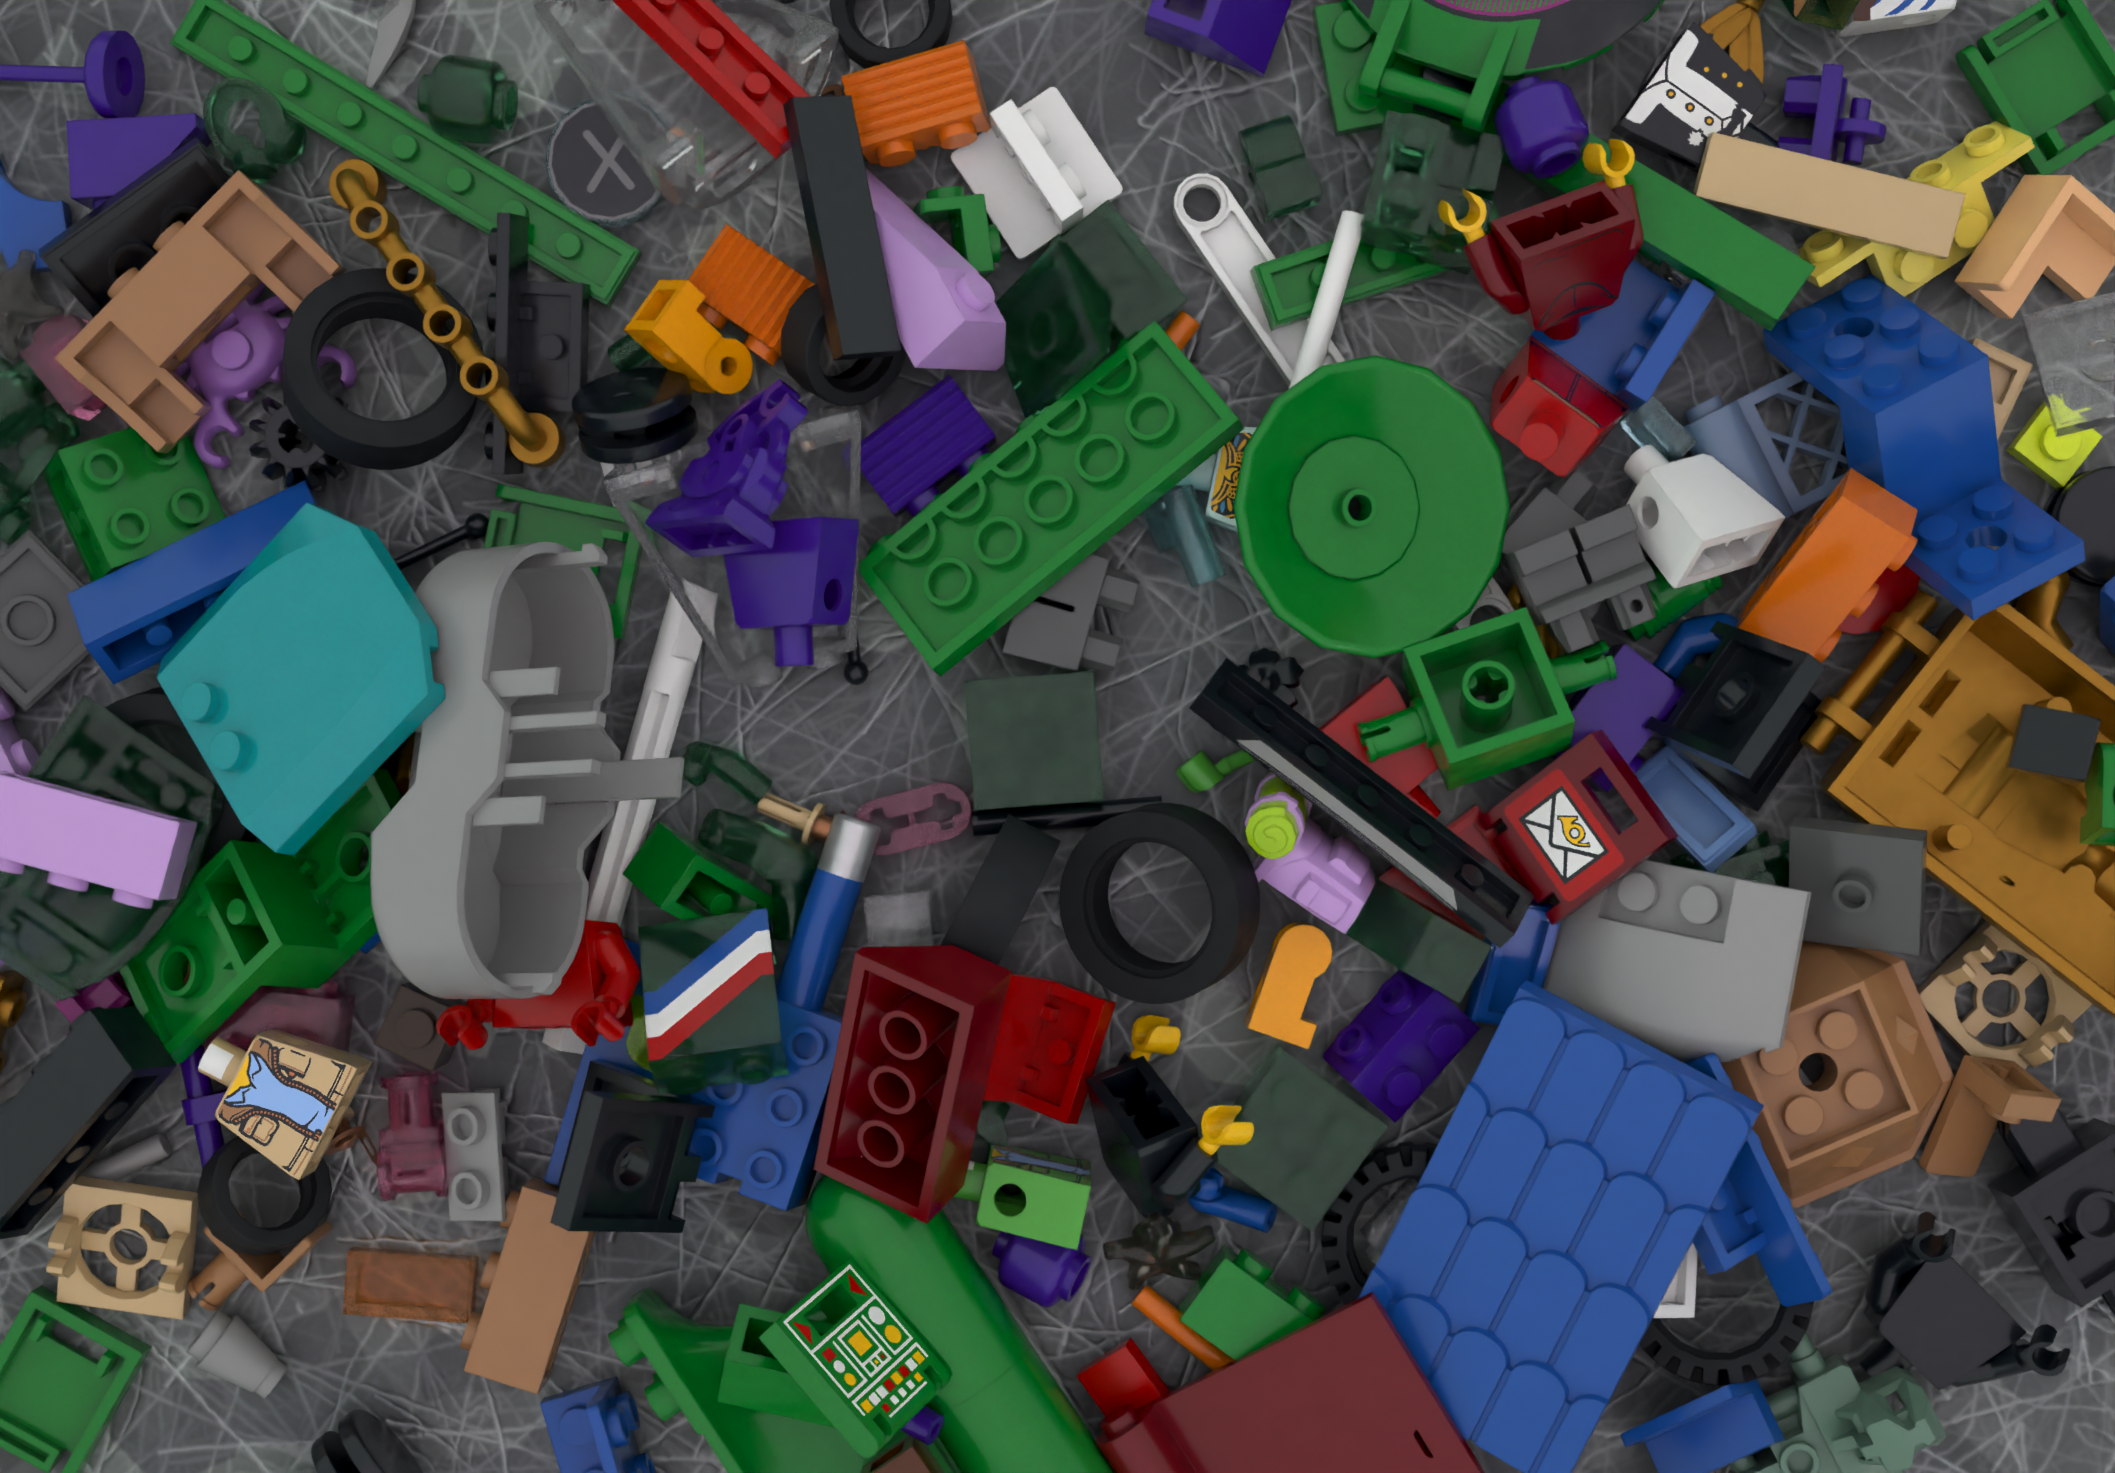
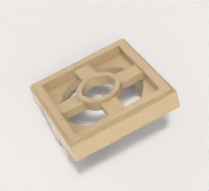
(1965, 965)
(79, 1286)

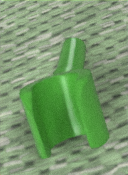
(1201, 773)

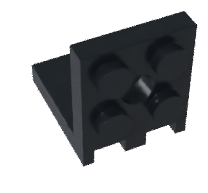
(1743, 713)
(618, 1191)

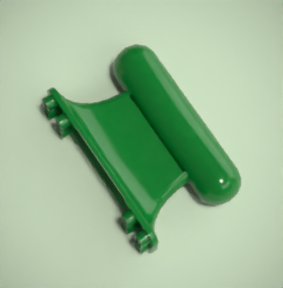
(1000, 1399)

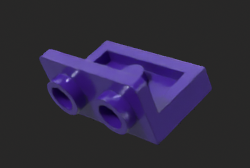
(1400, 1043)

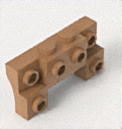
(182, 297)

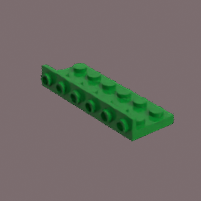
(1048, 497)

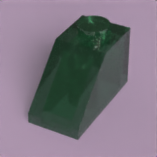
(1420, 940)

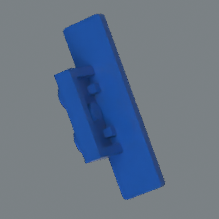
(1757, 1218)

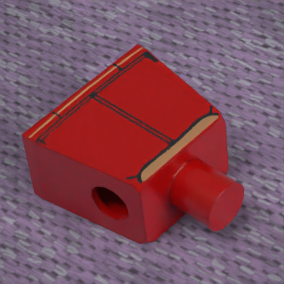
(1552, 409)

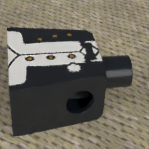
(1690, 96)

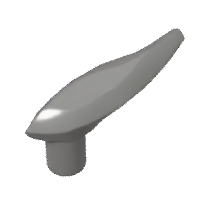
(391, 35)

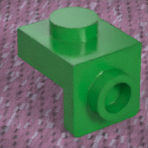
(968, 225)

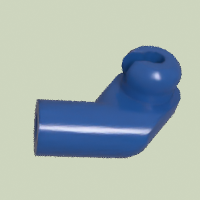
(1688, 641)
(1232, 1203)

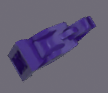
(736, 482)

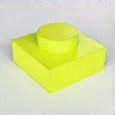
(2051, 456)

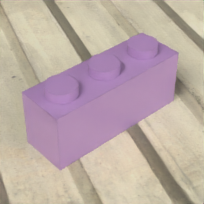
(92, 841)

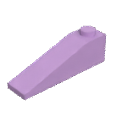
(937, 297)

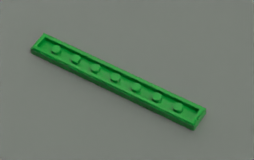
(404, 146)

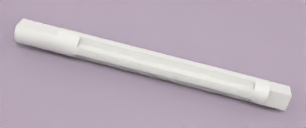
(650, 738)

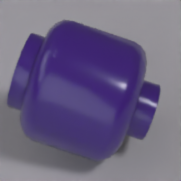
(1541, 127)
(1040, 1269)

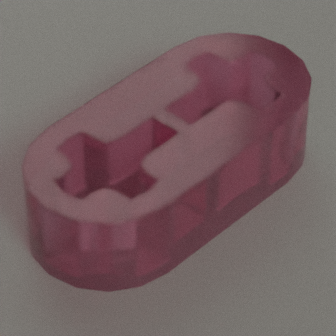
(911, 802)

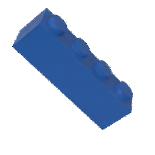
(150, 604)

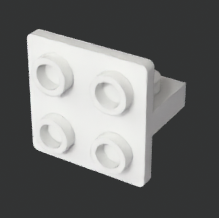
(1036, 172)

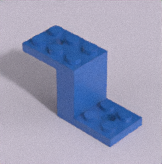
(1926, 431)

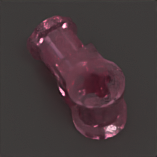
(411, 1139)

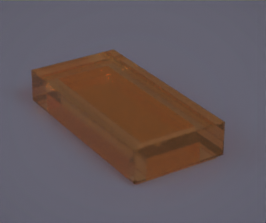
(410, 1284)

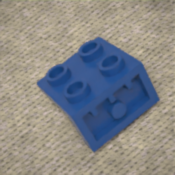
(1635, 337)
(595, 1429)

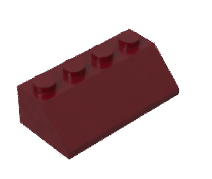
(911, 1074)

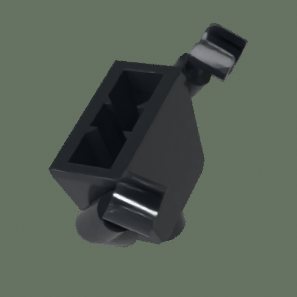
(1944, 1319)

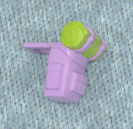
(1303, 861)

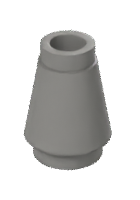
(236, 1354)

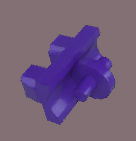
(1824, 100)

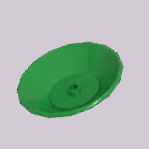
(1426, 497)

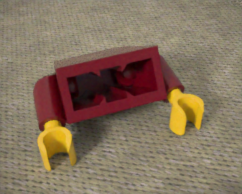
(1560, 253)

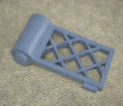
(1745, 447)

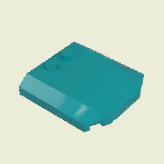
(304, 675)

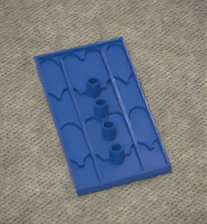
(1554, 1225)

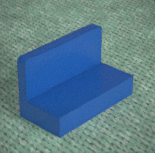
(1709, 1430)

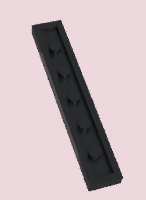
(1363, 802)

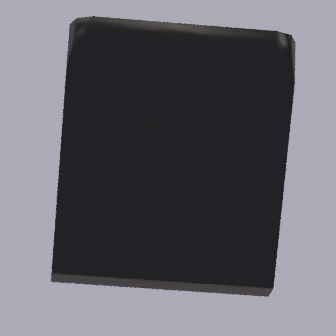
(2053, 744)

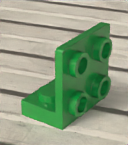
(129, 498)

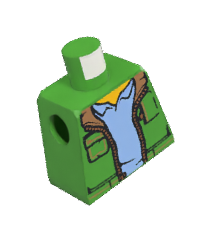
(1051, 1198)

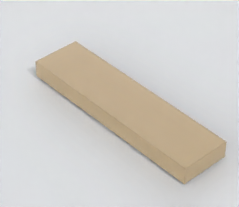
(1828, 195)

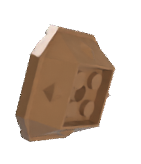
(1877, 1080)

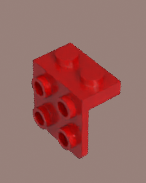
(1047, 1046)

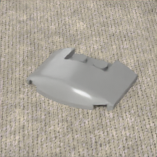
(1685, 959)

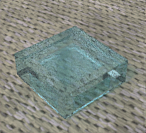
(1657, 427)

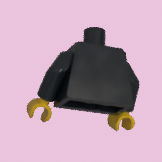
(1147, 1132)

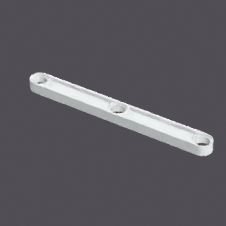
(1230, 250)

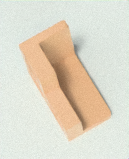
(2047, 229)

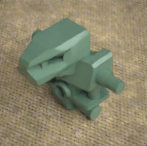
(1844, 1424)

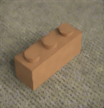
(528, 1293)

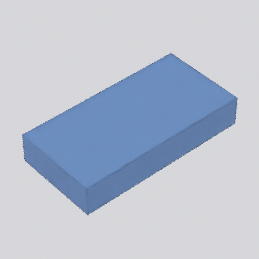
(1700, 814)

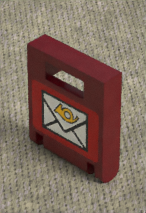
(1563, 835)

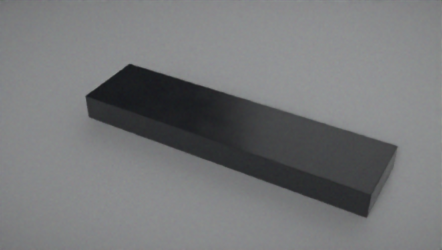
(841, 227)

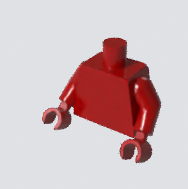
(590, 1000)

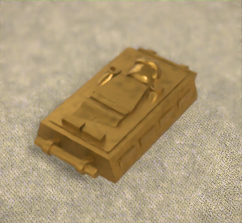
(1939, 765)

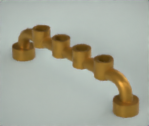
(361, 192)

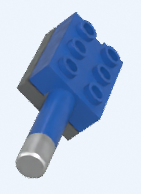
(773, 1128)

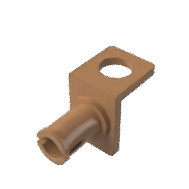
(233, 1268)

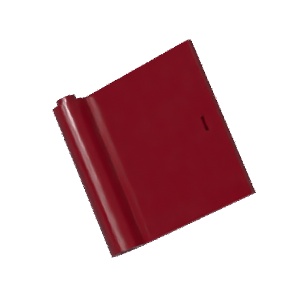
(1310, 1402)

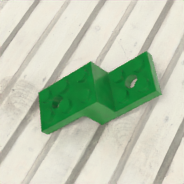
(261, 923)

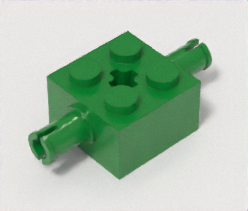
(1524, 692)

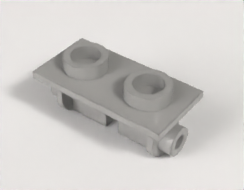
(474, 1154)

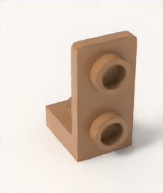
(1979, 1098)

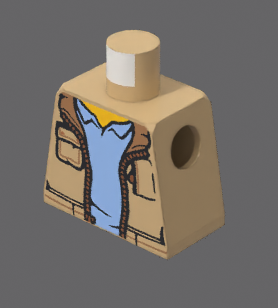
(284, 1095)

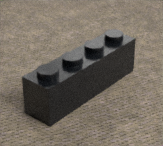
(74, 1109)

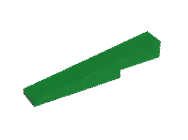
(1692, 236)

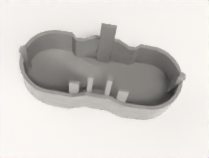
(507, 777)

